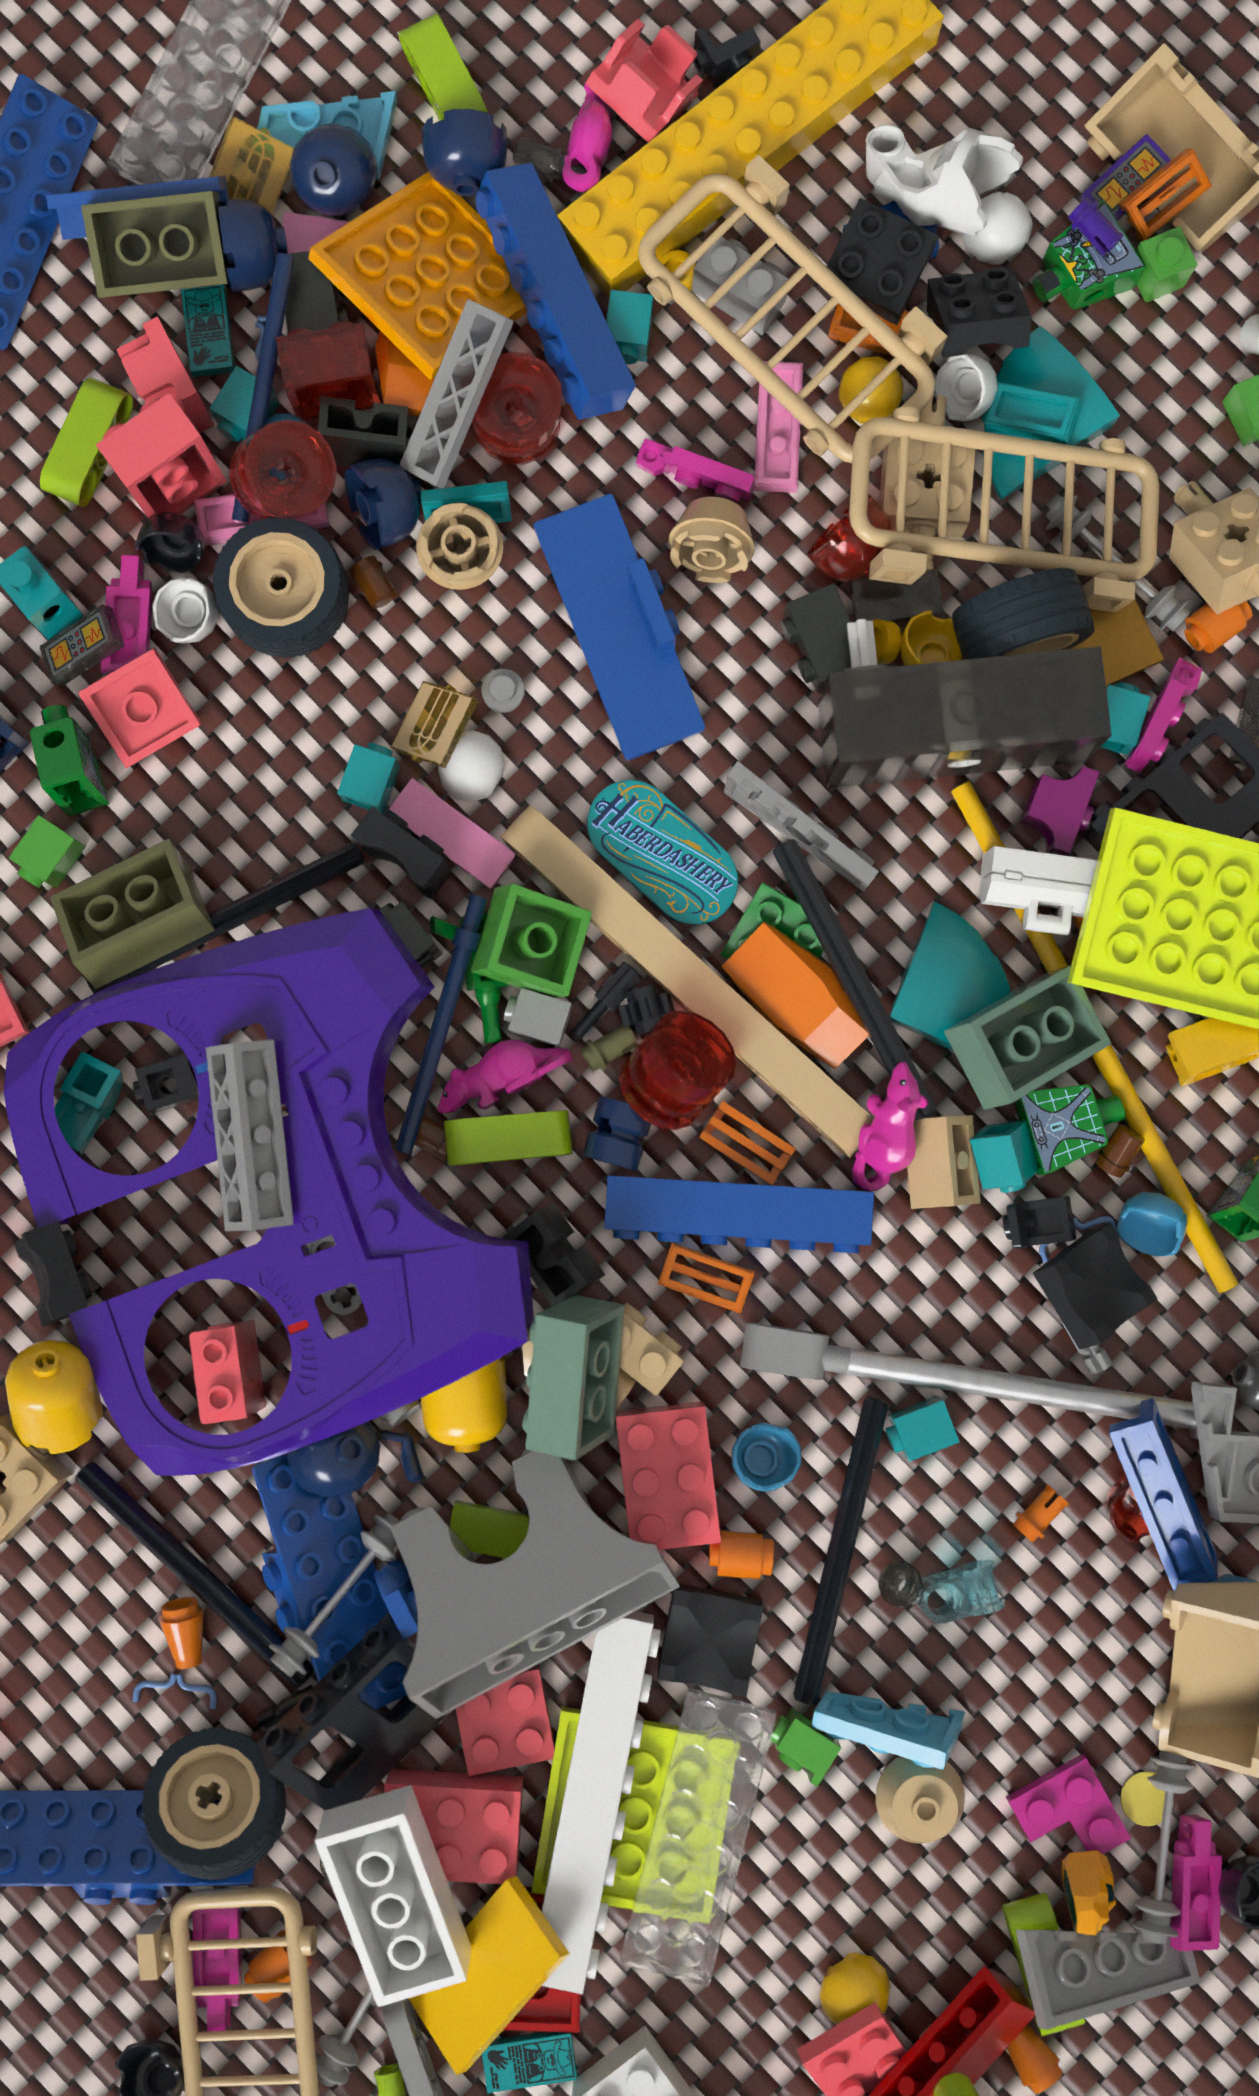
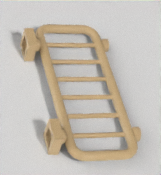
(761, 199)
(902, 564)
(168, 1940)

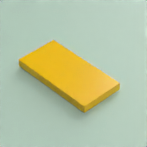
(508, 1963)

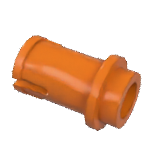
(1037, 1516)

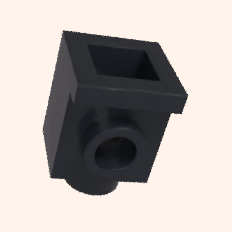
(150, 1082)

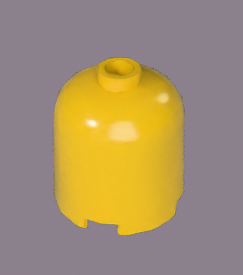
(53, 1396)
(468, 1409)

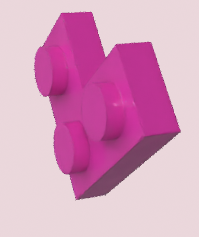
(1073, 1796)

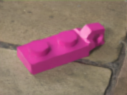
(695, 469)
(132, 605)
(1164, 712)
(1196, 1886)
(217, 1965)

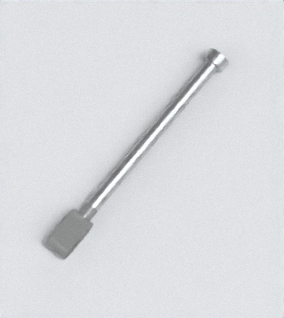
(809, 1355)

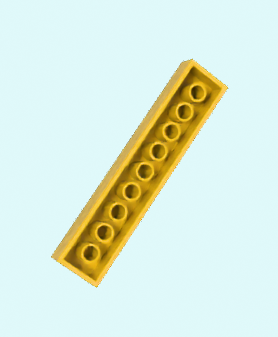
(764, 109)

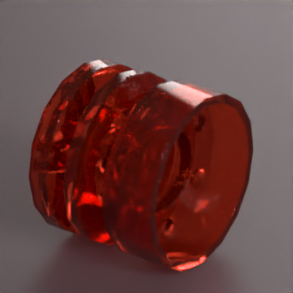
(522, 385)
(293, 450)
(677, 1070)

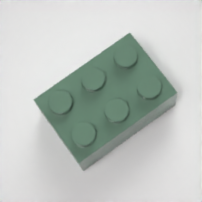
(1027, 1038)
(573, 1376)

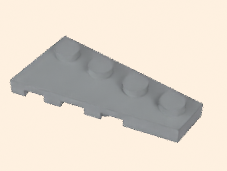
(794, 824)
(1091, 1974)

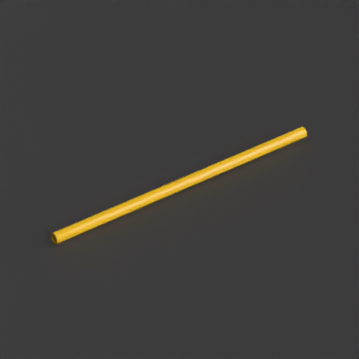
(1114, 1074)

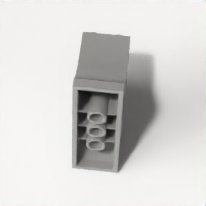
(512, 1614)

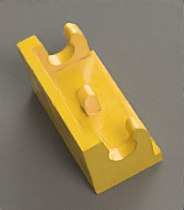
(1211, 1048)

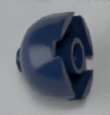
(463, 149)
(333, 169)
(249, 243)
(384, 499)
(338, 1462)

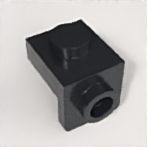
(727, 58)
(1039, 1222)

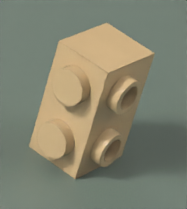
(943, 1163)
(644, 1355)

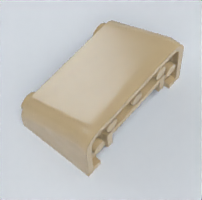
(1177, 116)
(1213, 1676)

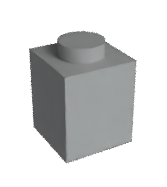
(538, 1017)

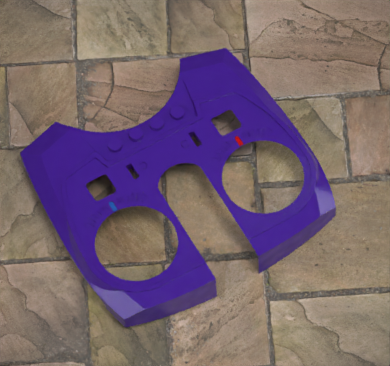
(430, 1287)

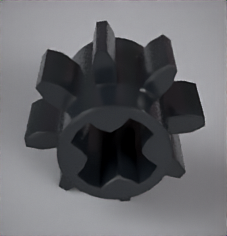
(645, 1008)

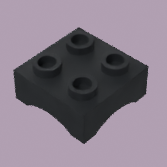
(881, 258)
(979, 310)
(390, 839)
(49, 1257)
(1094, 1286)
(710, 1639)

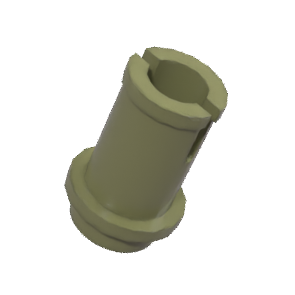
(608, 1047)

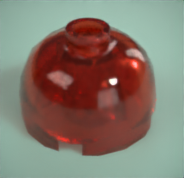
(841, 552)

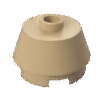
(712, 539)
(459, 546)
(919, 1801)

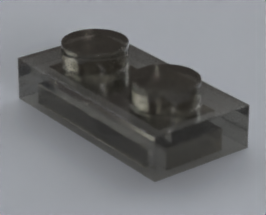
(895, 600)

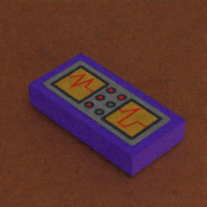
(1127, 175)

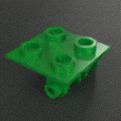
(779, 912)

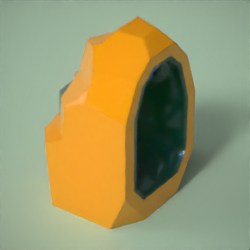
(1088, 1890)

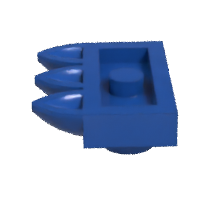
(398, 1596)

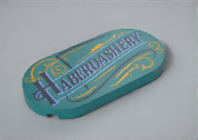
(662, 852)

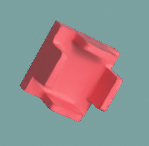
(647, 81)
(158, 370)

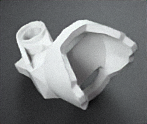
(941, 183)

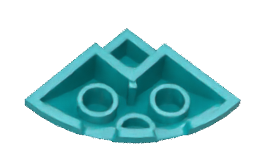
(1049, 368)
(946, 977)

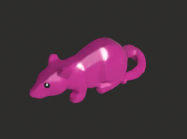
(588, 142)
(506, 1066)
(890, 1139)

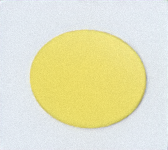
(1142, 1800)

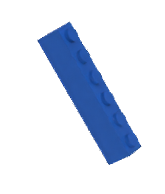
(554, 291)
(739, 1210)

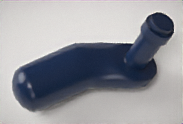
(408, 1454)

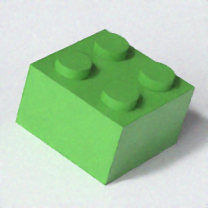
(531, 941)

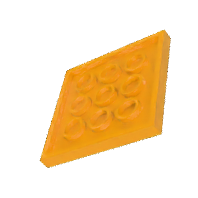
(416, 266)

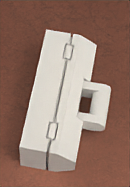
(1037, 879)

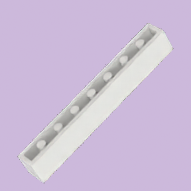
(594, 1791)

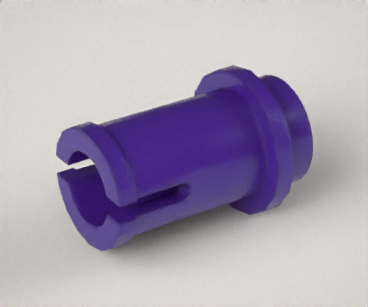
(1095, 226)

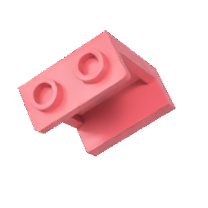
(227, 1372)

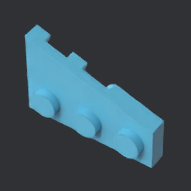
(368, 116)
(902, 1732)

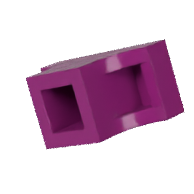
(1060, 809)

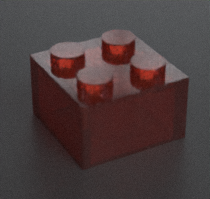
(327, 364)

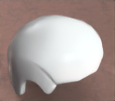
(1006, 229)
(968, 386)
(185, 610)
(473, 767)

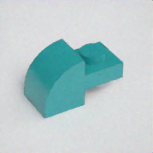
(86, 1100)

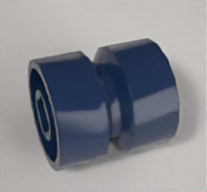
(616, 1135)

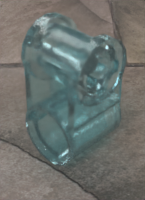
(968, 1589)

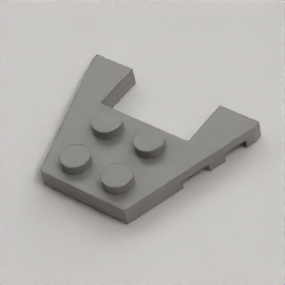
(1227, 1456)

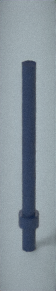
(268, 356)
(465, 941)

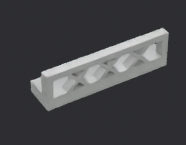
(456, 393)
(252, 1135)

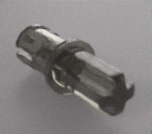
(544, 159)

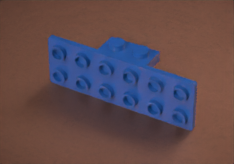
(39, 156)
(620, 626)
(313, 1556)
(88, 1843)

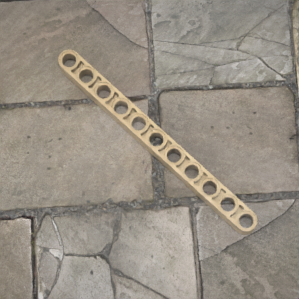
(687, 979)

